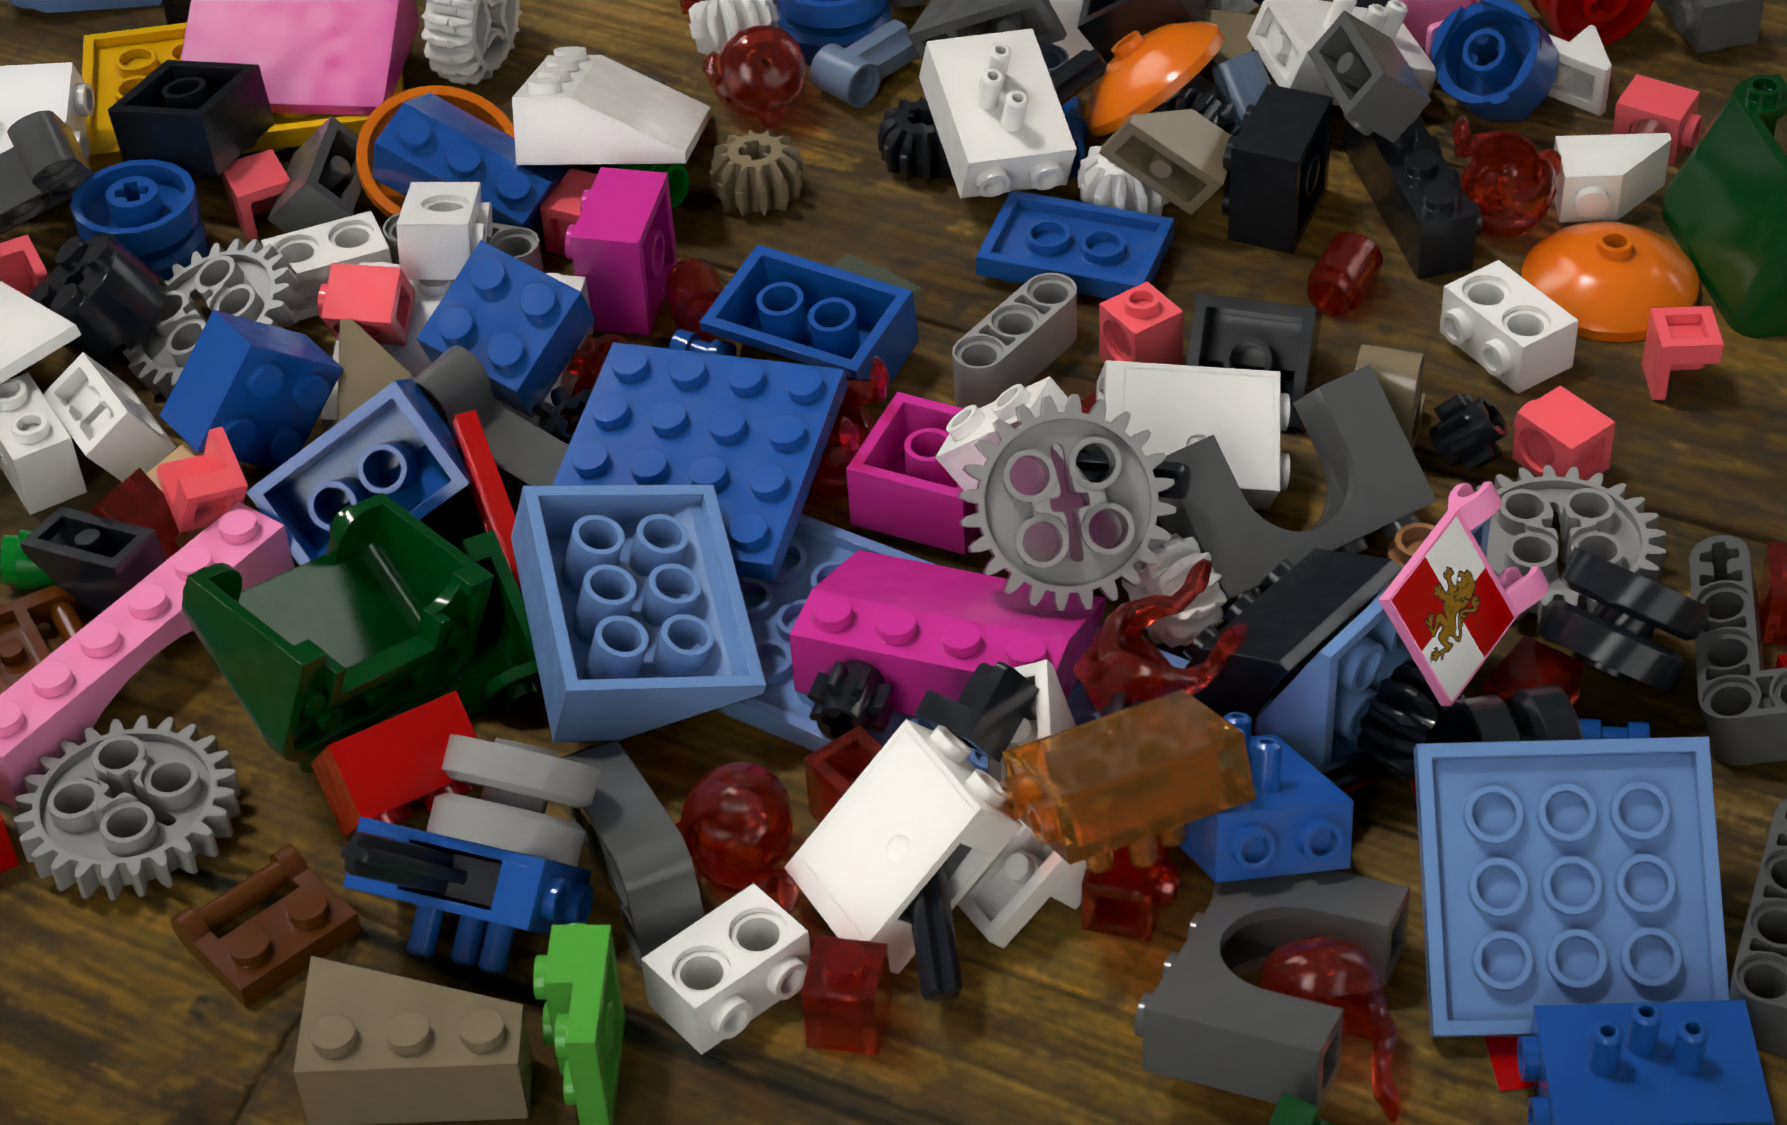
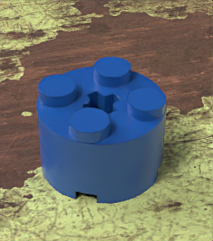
(1522, 65)

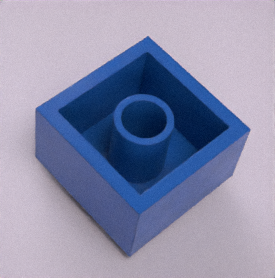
(513, 322)
(256, 385)

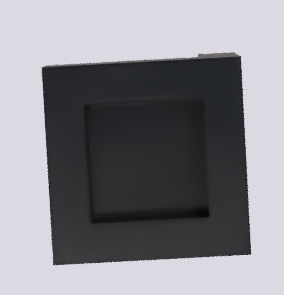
(987, 709)

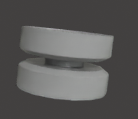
(514, 798)

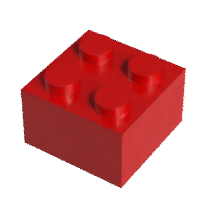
(393, 765)

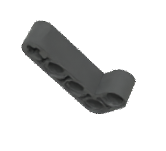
(39, 169)
(520, 449)
(1737, 697)
(637, 851)
(1762, 955)

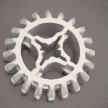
(469, 37)

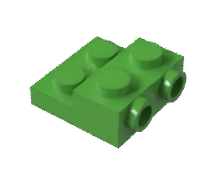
(583, 1016)

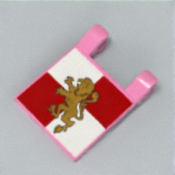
(1450, 599)

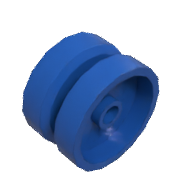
(830, 21)
(146, 208)

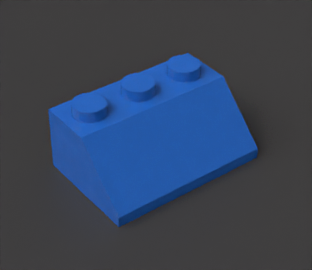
(445, 144)
(815, 314)
(385, 447)

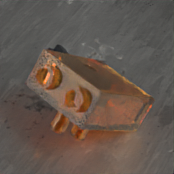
(1128, 779)

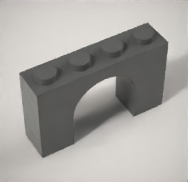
(1368, 477)
(1247, 1039)

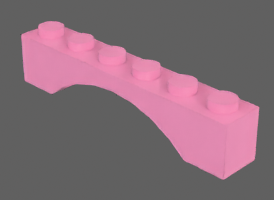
(92, 666)

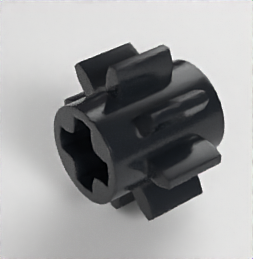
(550, 415)
(1468, 431)
(850, 698)

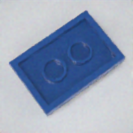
(1090, 243)

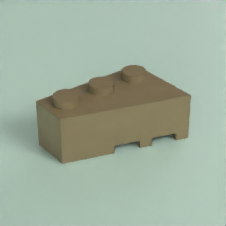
(407, 1051)

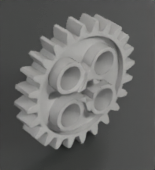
(239, 282)
(1126, 491)
(1589, 519)
(127, 807)

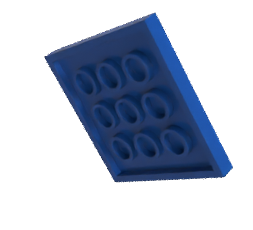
(715, 422)

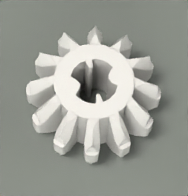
(720, 20)
(1112, 187)
(1167, 577)

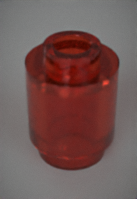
(1344, 273)
(690, 293)

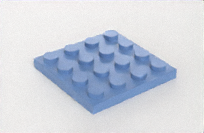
(1566, 878)

